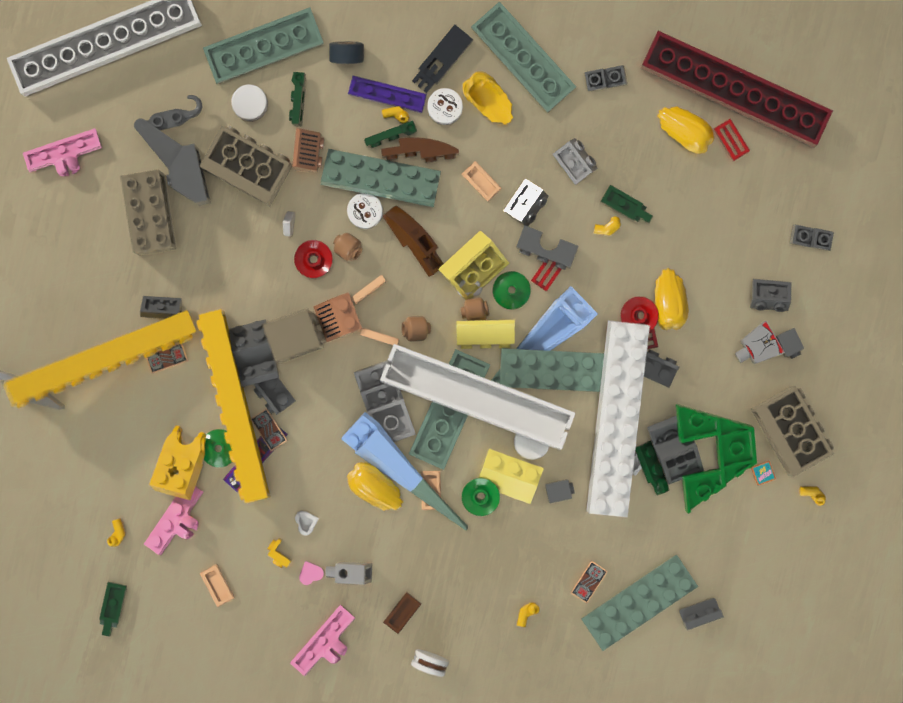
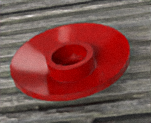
(306, 251)
(640, 304)

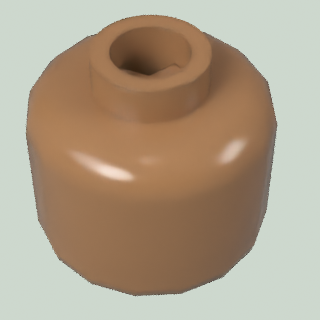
(347, 247)
(475, 309)
(416, 328)

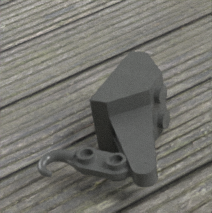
(182, 161)

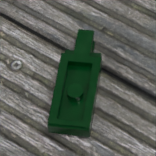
(298, 99)
(392, 134)
(625, 205)
(652, 467)
(112, 607)

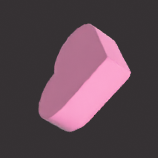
(310, 572)

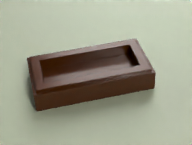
(402, 613)

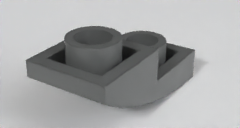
(606, 78)
(811, 237)

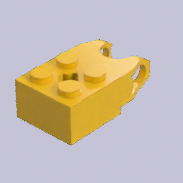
(182, 459)

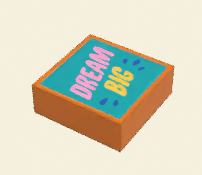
(763, 473)

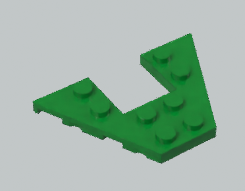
(734, 452)

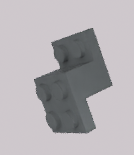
(253, 353)
(675, 457)

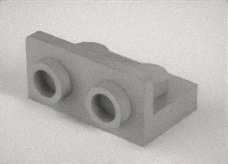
(575, 160)

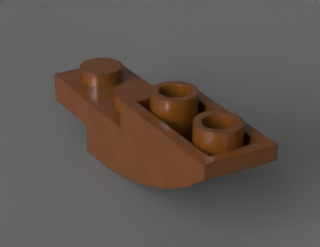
(428, 148)
(411, 233)

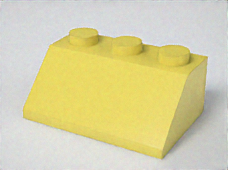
(476, 258)
(485, 333)
(511, 475)

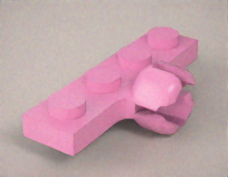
(63, 153)
(174, 522)
(325, 642)

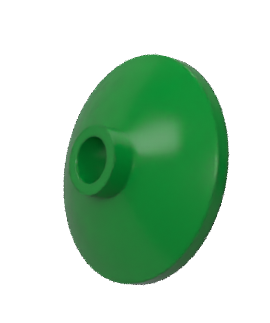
(509, 300)
(215, 458)
(478, 506)

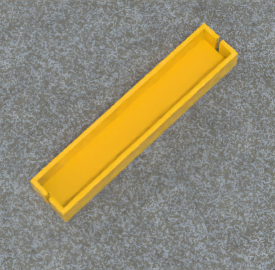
(98, 359)
(234, 406)

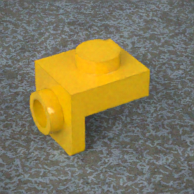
(279, 558)

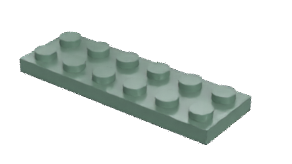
(263, 45)
(523, 57)
(380, 177)
(551, 369)
(444, 424)
(639, 602)

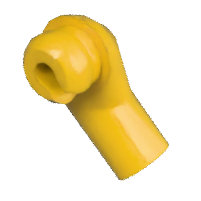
(396, 112)
(609, 228)
(815, 493)
(118, 534)
(525, 612)

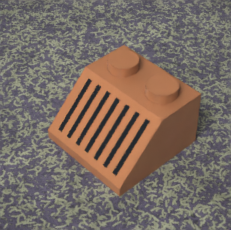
(307, 150)
(337, 317)

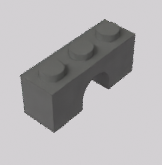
(530, 244)

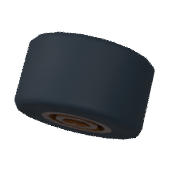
(346, 52)

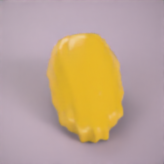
(488, 97)
(686, 129)
(671, 300)
(374, 487)

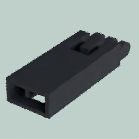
(447, 53)

